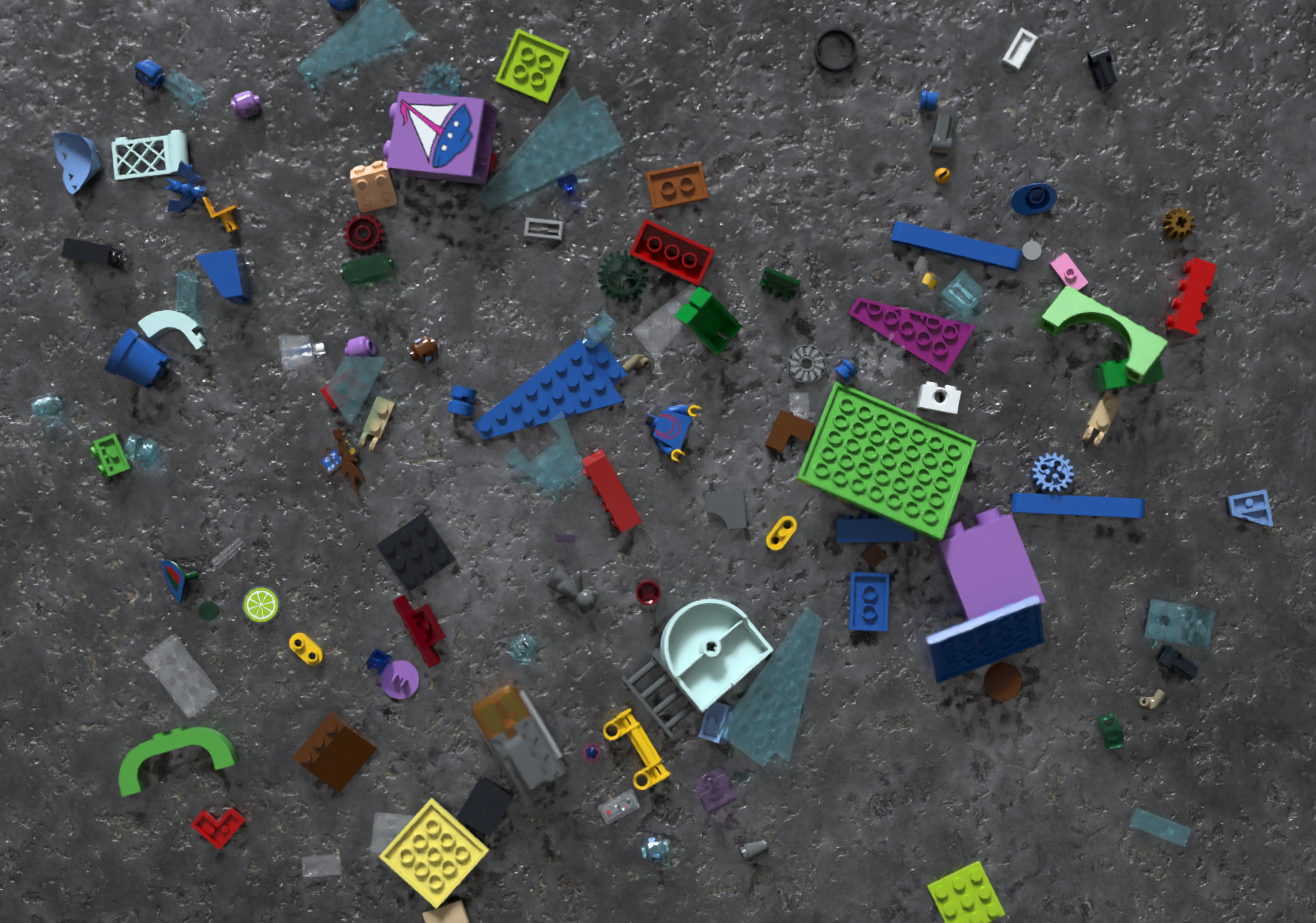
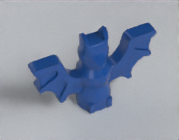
(189, 189)

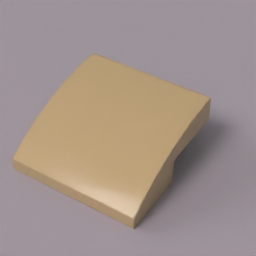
(448, 913)

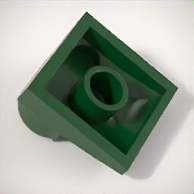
(779, 283)

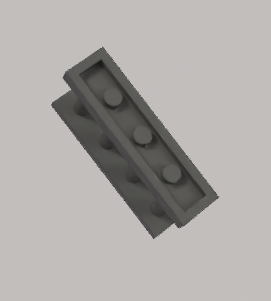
(628, 684)

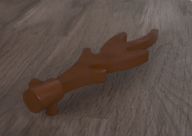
(347, 465)

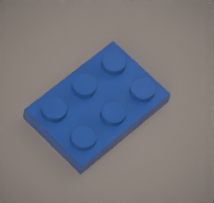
(869, 601)

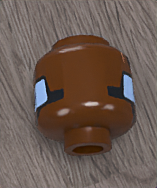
(423, 350)

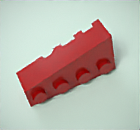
(1190, 298)
(610, 488)

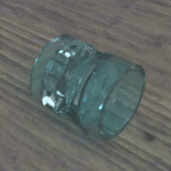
(141, 449)

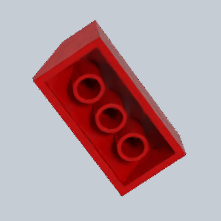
(672, 252)

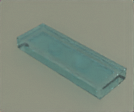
(1160, 826)

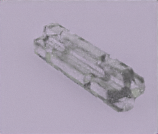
(228, 552)

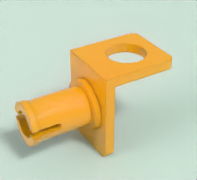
(225, 215)

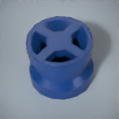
(928, 100)
(846, 370)

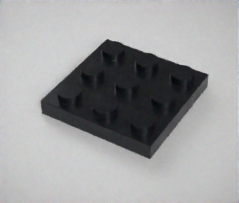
(416, 552)

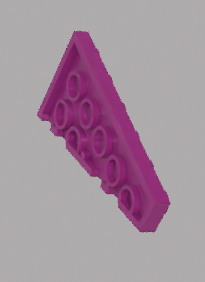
(923, 335)

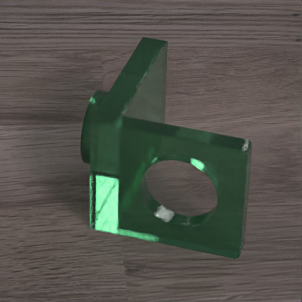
(1112, 734)

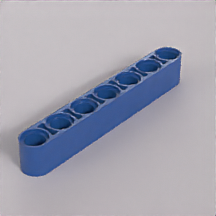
(956, 246)
(1078, 505)

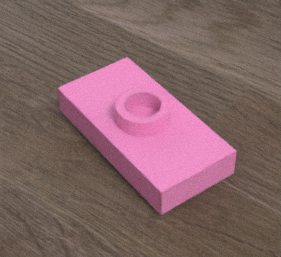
(1068, 272)

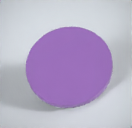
(400, 679)

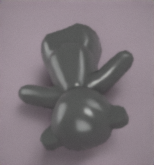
(573, 590)

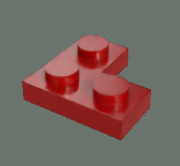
(218, 831)

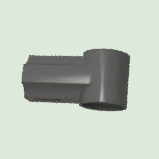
(942, 139)

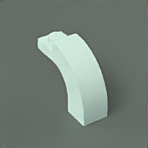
(165, 320)

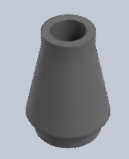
(753, 850)

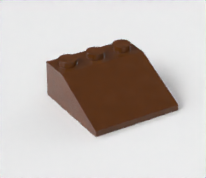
(335, 752)

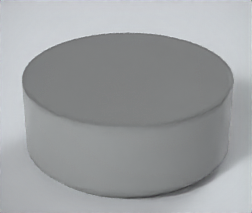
(1031, 250)

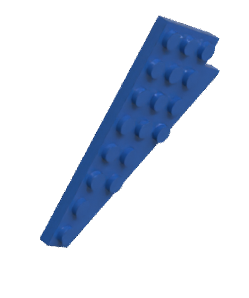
(571, 383)

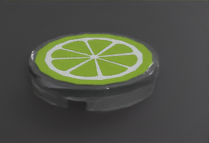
(261, 604)

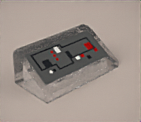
(619, 806)

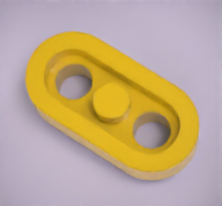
(781, 533)
(306, 648)

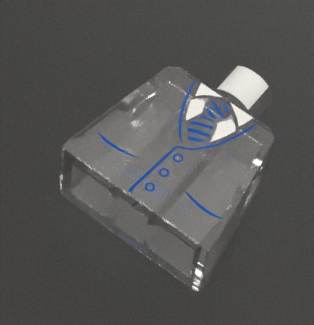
(299, 351)

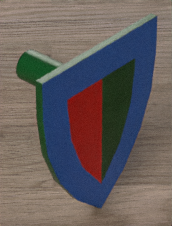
(176, 578)

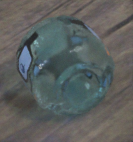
(655, 849)

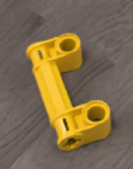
(642, 745)

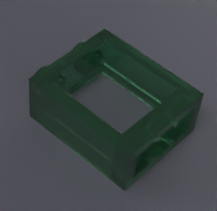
(368, 269)

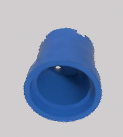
(136, 360)

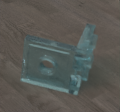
(1187, 623)

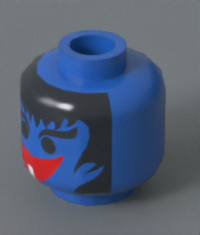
(149, 73)

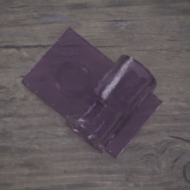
(714, 789)

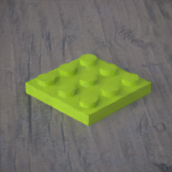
(532, 66)
(966, 896)

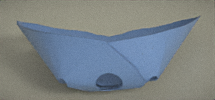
(80, 160)

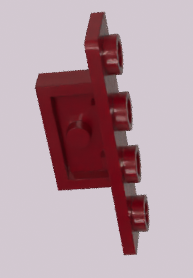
(422, 628)

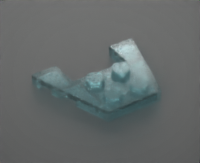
(555, 463)

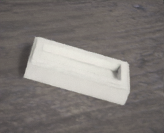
(1019, 49)

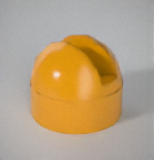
(944, 179)

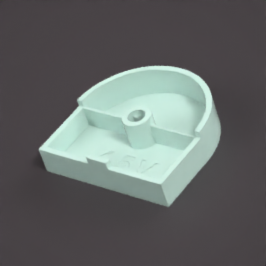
(734, 652)

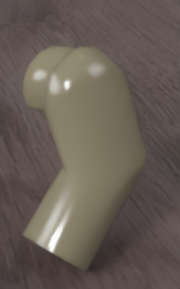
(637, 360)
(1152, 702)

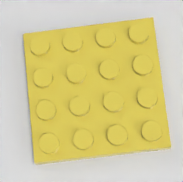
(434, 853)

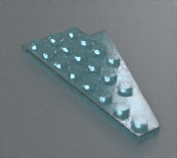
(562, 143)
(772, 705)

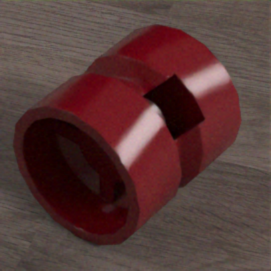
(648, 592)

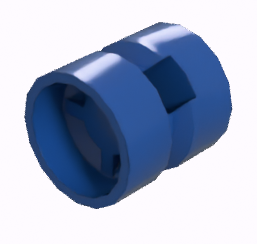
(461, 408)

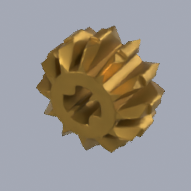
(1176, 216)

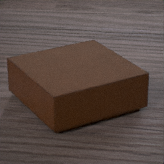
(873, 555)

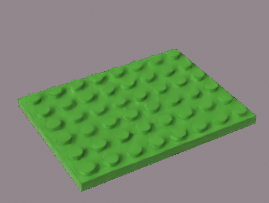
(887, 461)

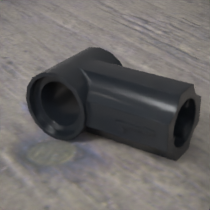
(1100, 61)
(1174, 661)

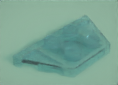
(353, 383)

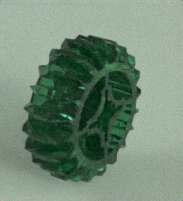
(614, 275)

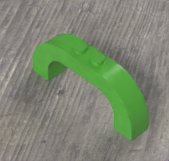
(219, 747)

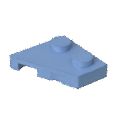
(1251, 507)

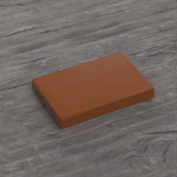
(677, 186)

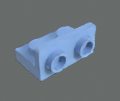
(713, 720)

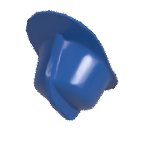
(1033, 199)

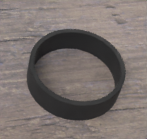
(840, 31)

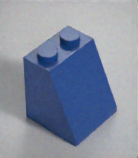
(228, 274)

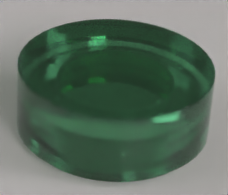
(208, 611)

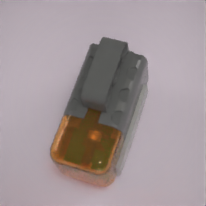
(519, 739)

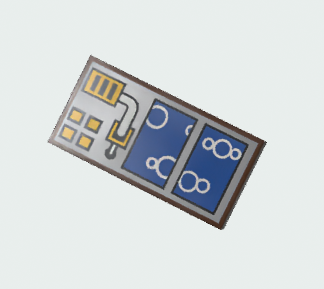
(331, 462)

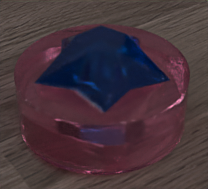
(591, 752)

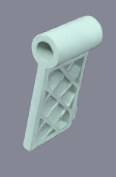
(174, 149)

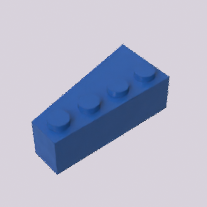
(872, 530)

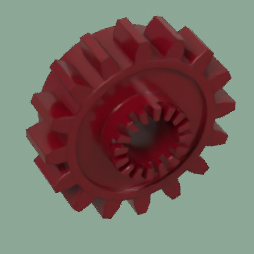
(359, 225)

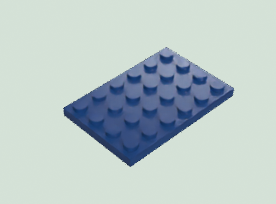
(986, 639)

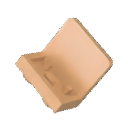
(373, 186)

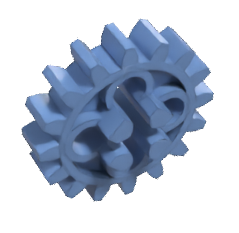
(1062, 470)

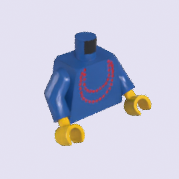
(672, 428)

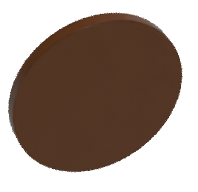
(1003, 682)

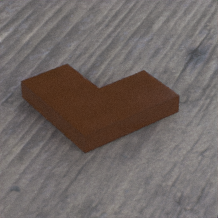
(787, 425)

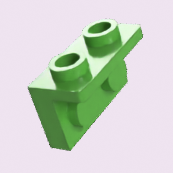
(109, 456)

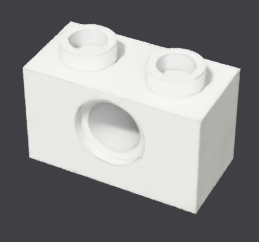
(927, 398)

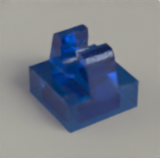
(568, 182)
(378, 660)

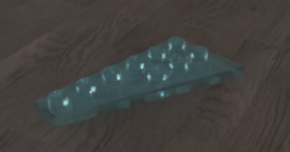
(361, 37)

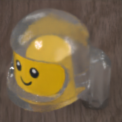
(926, 280)

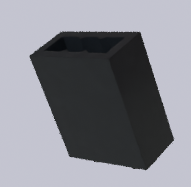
(91, 253)
(485, 806)

